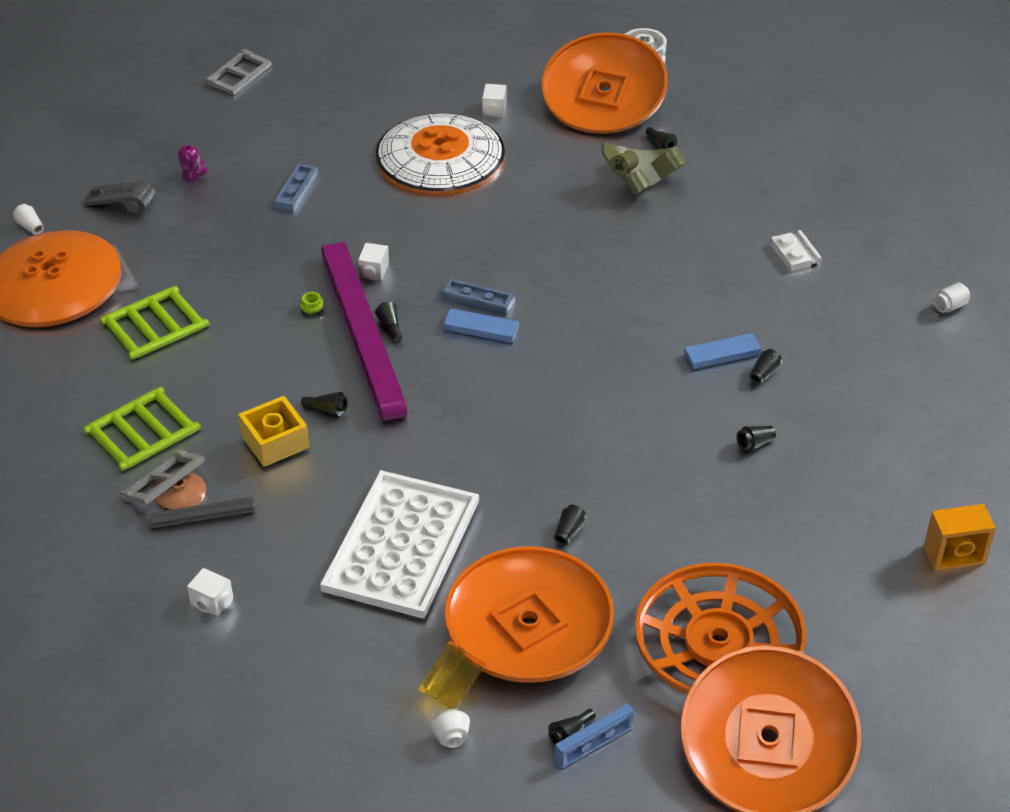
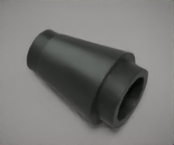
(766, 365)
(755, 436)
(570, 522)

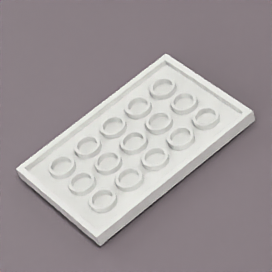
(400, 544)

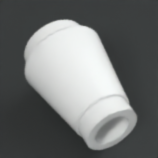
(28, 219)

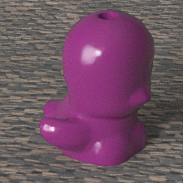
(190, 163)

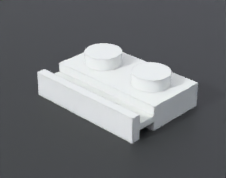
(795, 251)

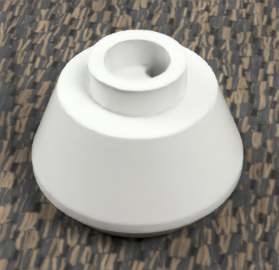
(451, 728)

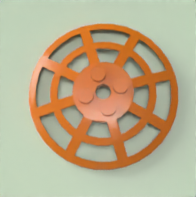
(713, 621)

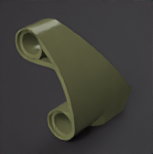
(642, 167)

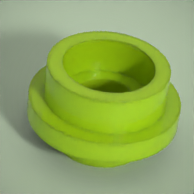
(311, 302)

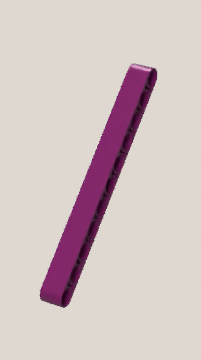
(364, 332)

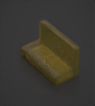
(452, 676)

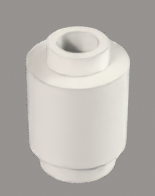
(952, 297)

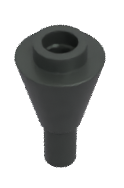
(662, 139)
(388, 314)
(332, 403)
(564, 728)

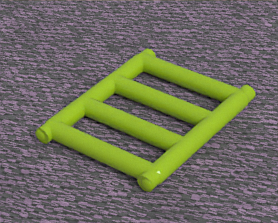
(155, 342)
(146, 450)

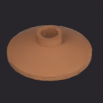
(184, 493)

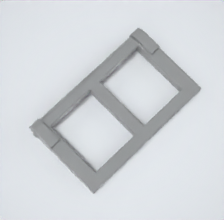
(229, 66)
(167, 480)

